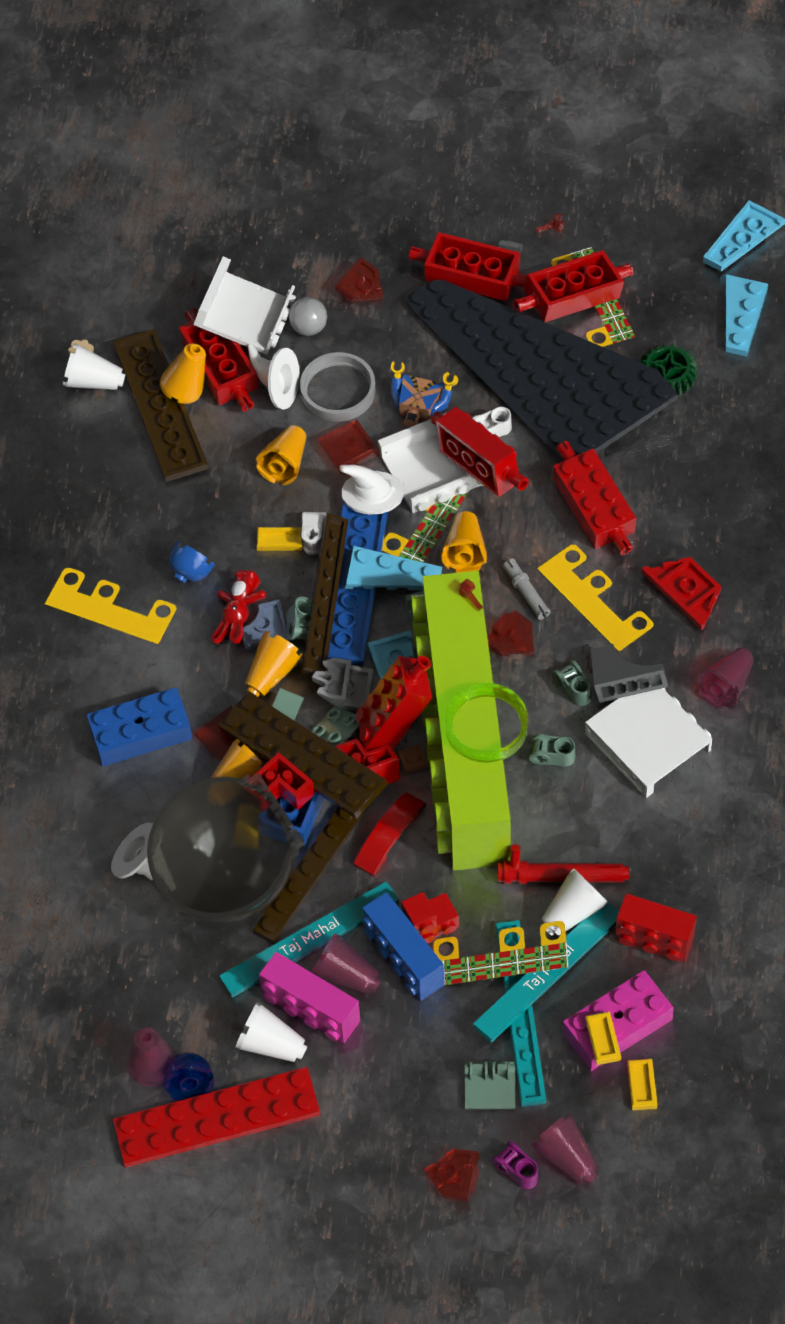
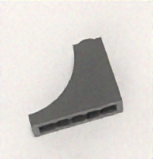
(618, 678)

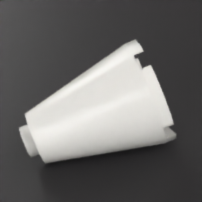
(92, 371)
(573, 903)
(270, 1036)

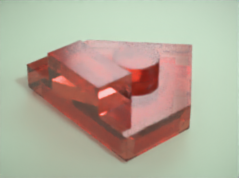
(361, 283)
(512, 635)
(455, 1174)

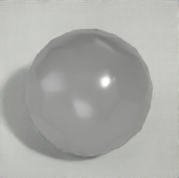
(307, 316)

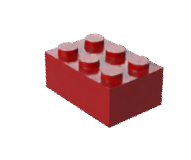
(655, 928)

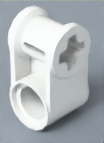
(492, 418)
(312, 531)

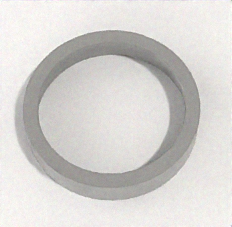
(337, 359)

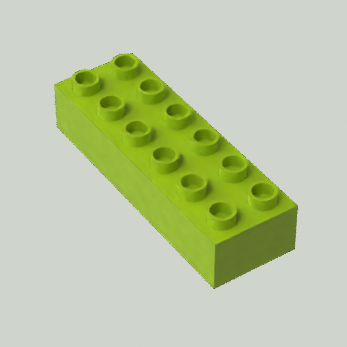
(466, 794)

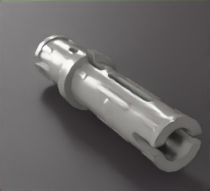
(521, 581)

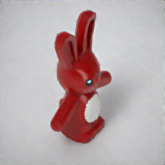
(236, 611)

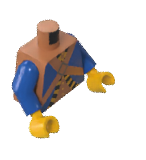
(419, 397)

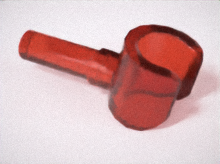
(556, 224)
(466, 589)

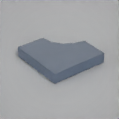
(269, 618)

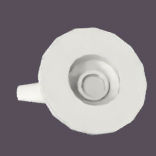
(278, 375)
(370, 490)
(132, 854)

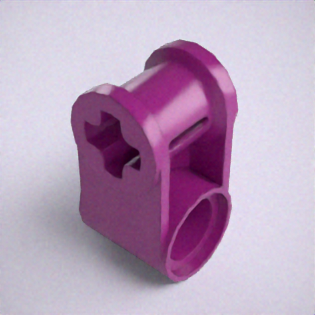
(513, 1162)

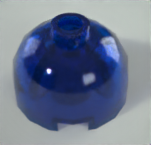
(188, 1076)

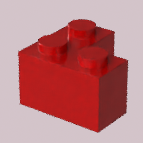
(380, 760)
(287, 781)
(431, 916)

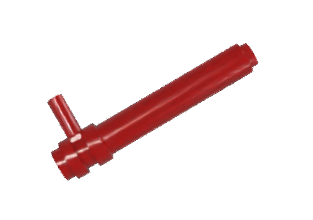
(524, 872)

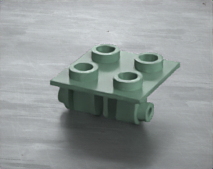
(337, 727)
(489, 1085)

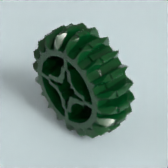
(682, 366)

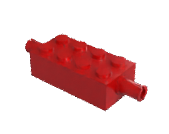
(471, 265)
(573, 286)
(226, 365)
(478, 451)
(594, 498)
(394, 703)

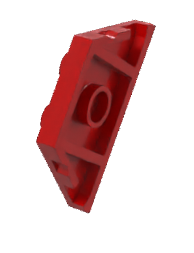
(686, 587)

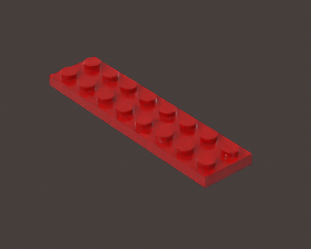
(216, 1117)

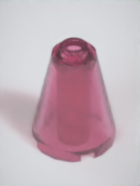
(725, 679)
(346, 967)
(149, 1057)
(568, 1150)

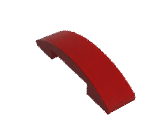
(387, 832)

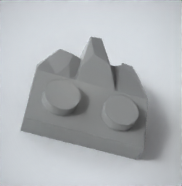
(344, 684)

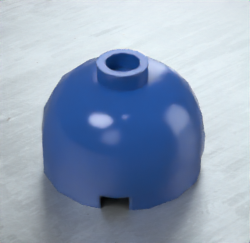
(188, 563)

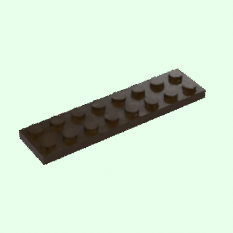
(163, 418)
(333, 772)

